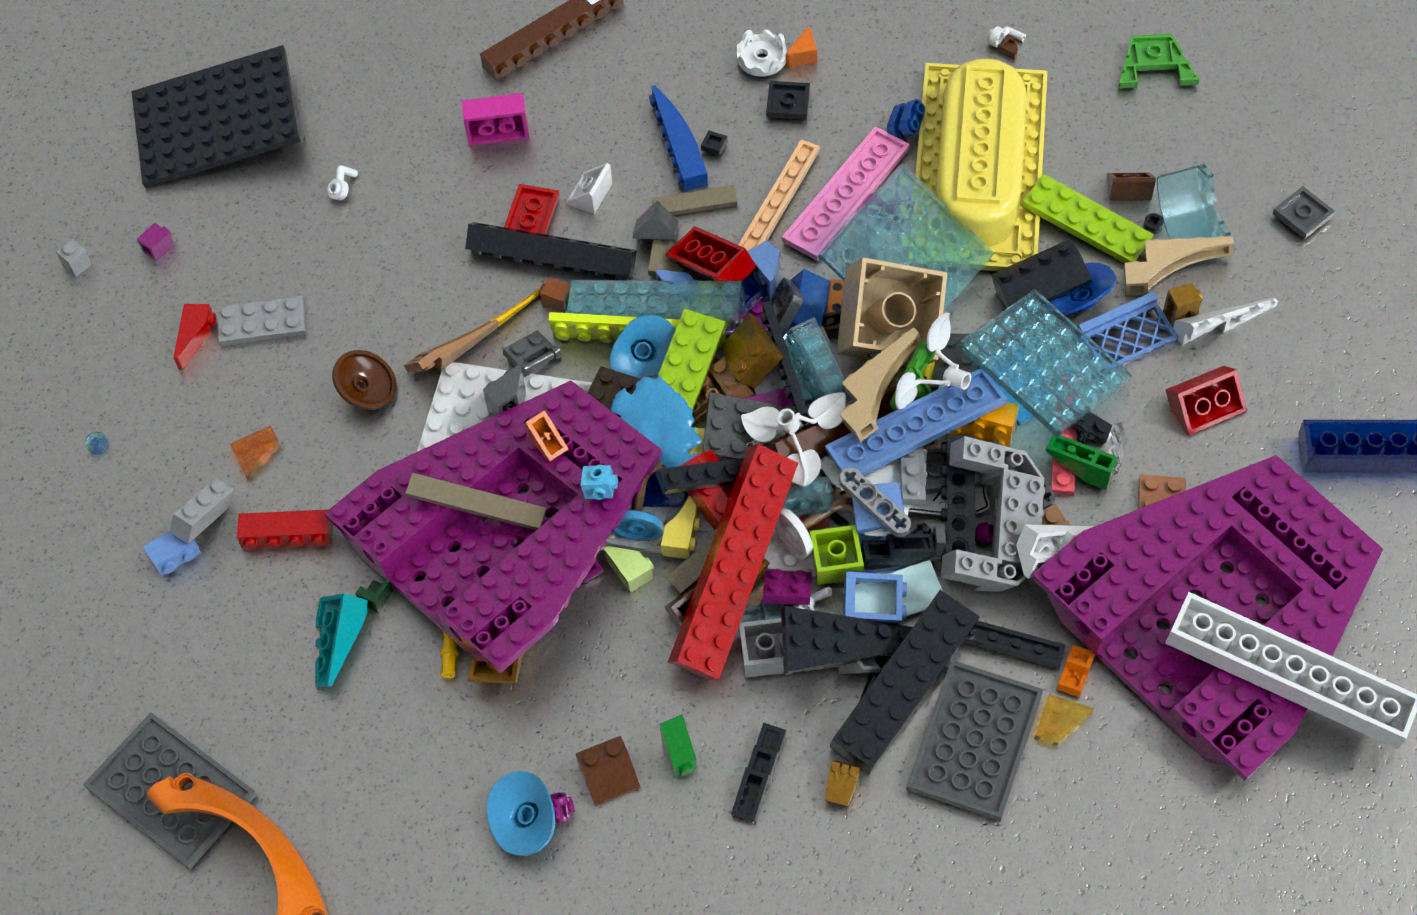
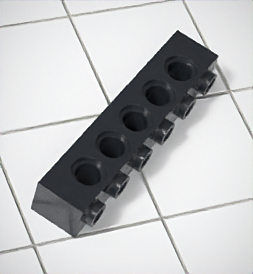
(963, 493)

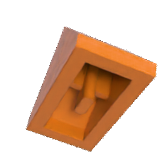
(802, 51)
(545, 436)

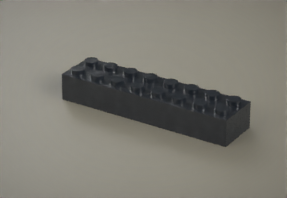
(904, 682)

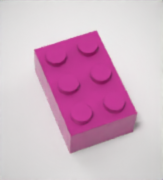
(495, 119)

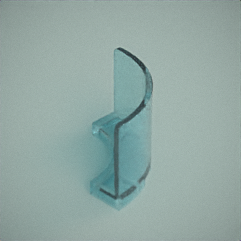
(1188, 205)

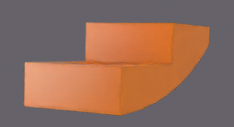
(1075, 671)

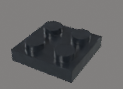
(788, 100)

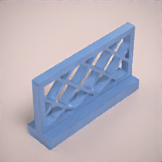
(1123, 314)

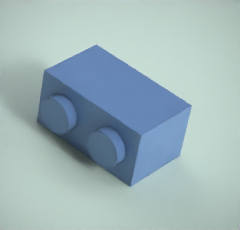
(170, 552)

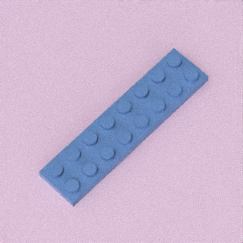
(917, 424)

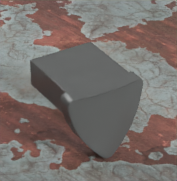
(939, 540)

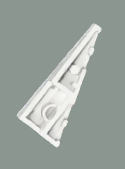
(1042, 542)

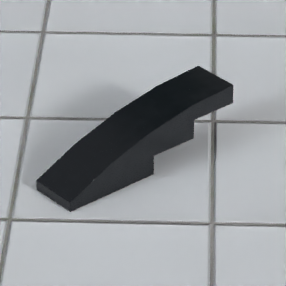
(759, 772)

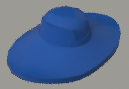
(1088, 295)

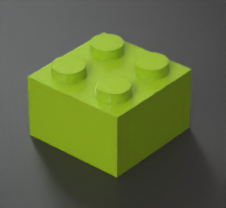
(835, 553)

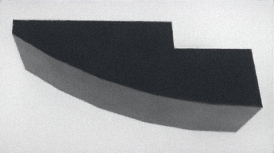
(896, 550)

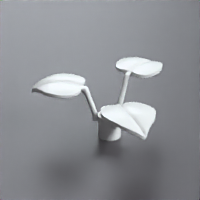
(936, 340)
(765, 422)

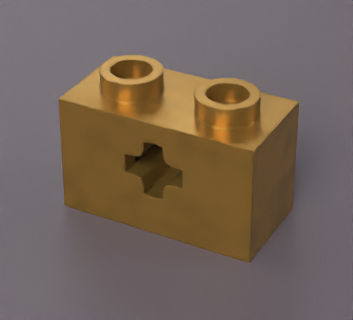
(1182, 302)

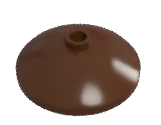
(369, 373)

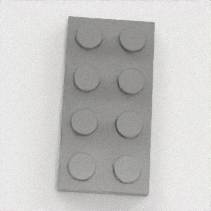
(261, 320)

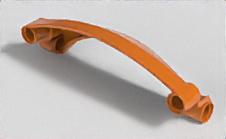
(295, 884)

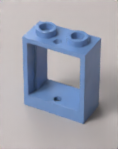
(849, 596)

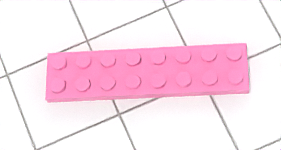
(845, 192)

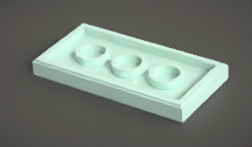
(880, 598)

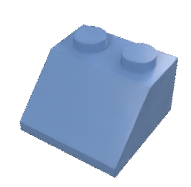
(768, 268)

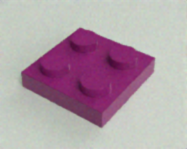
(787, 587)

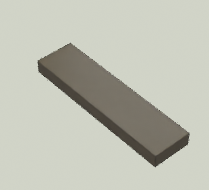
(699, 200)

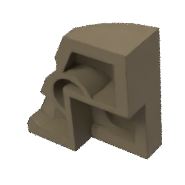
(659, 260)

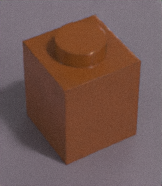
(555, 294)

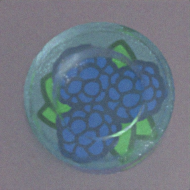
(96, 443)

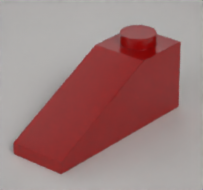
(193, 331)

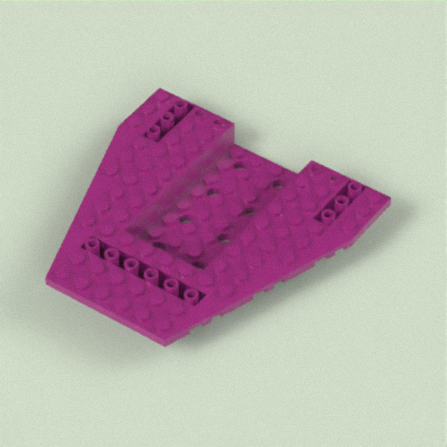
(1140, 566)
(526, 584)

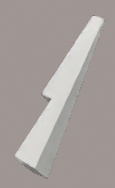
(1225, 319)

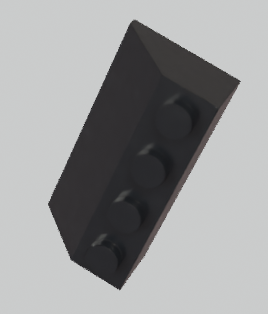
(1049, 272)

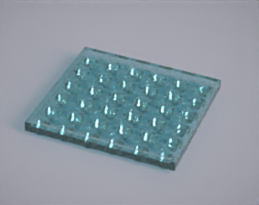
(909, 228)
(1045, 362)

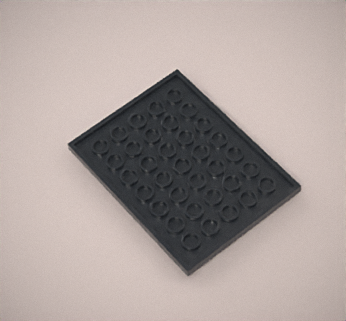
(215, 116)

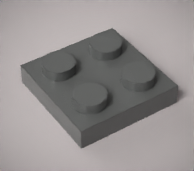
(1303, 212)

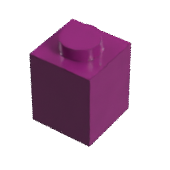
(156, 241)

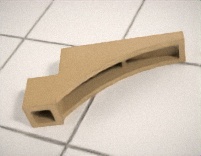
(1170, 255)
(870, 382)

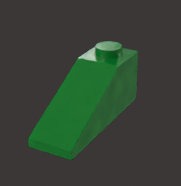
(1084, 461)
(678, 746)

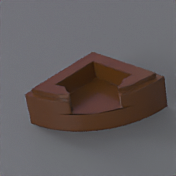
(1008, 47)

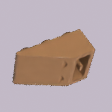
(719, 381)

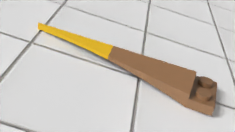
(445, 354)

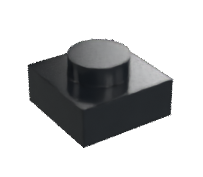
(714, 143)

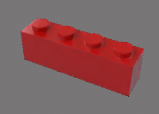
(284, 529)

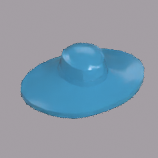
(642, 346)
(521, 813)

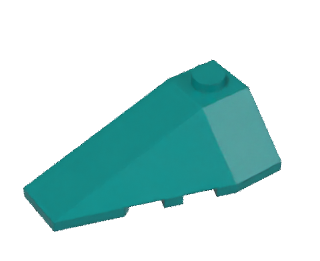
(339, 622)

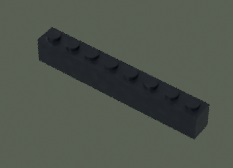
(551, 249)

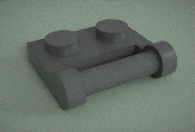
(529, 348)

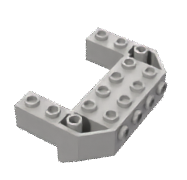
(1017, 503)

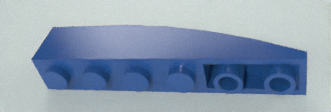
(680, 143)

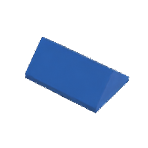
(815, 293)

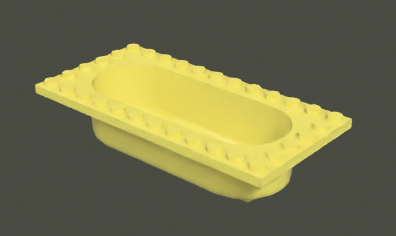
(985, 150)

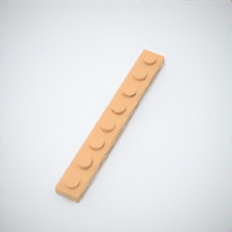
(780, 195)

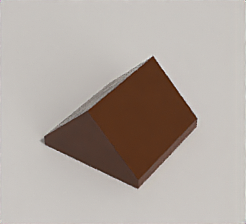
(1130, 186)

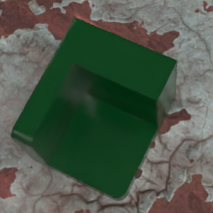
(376, 594)

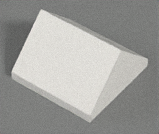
(591, 189)

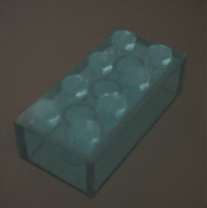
(814, 360)

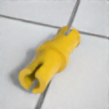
(449, 654)

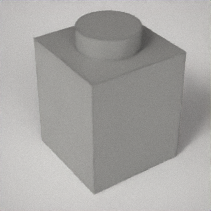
(74, 257)

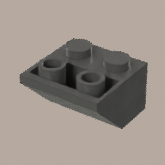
(505, 391)

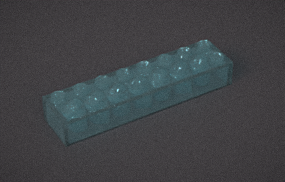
(662, 298)

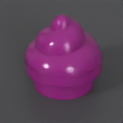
(984, 533)

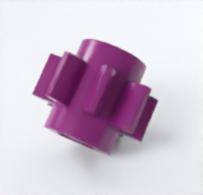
(562, 806)

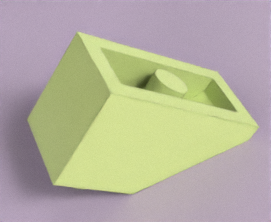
(629, 566)

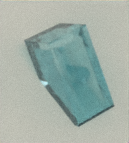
(811, 499)

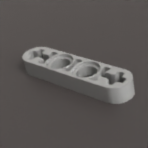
(872, 504)

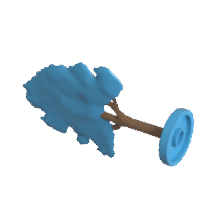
(667, 422)

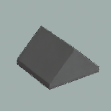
(656, 224)

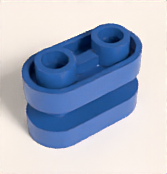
(906, 119)

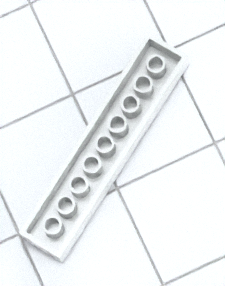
(1294, 670)

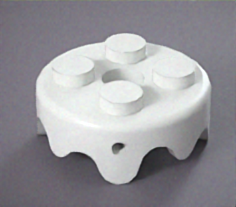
(762, 43)

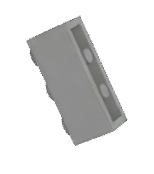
(201, 510)

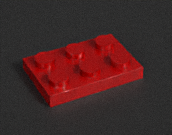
(532, 209)

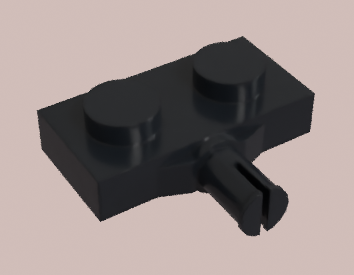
(1092, 428)

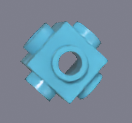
(598, 482)

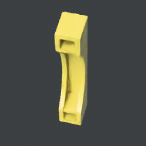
(679, 533)

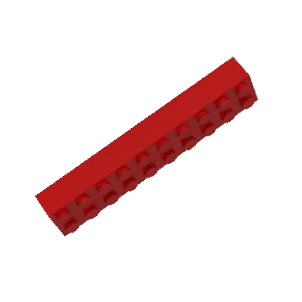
(733, 563)

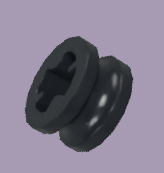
(1156, 218)

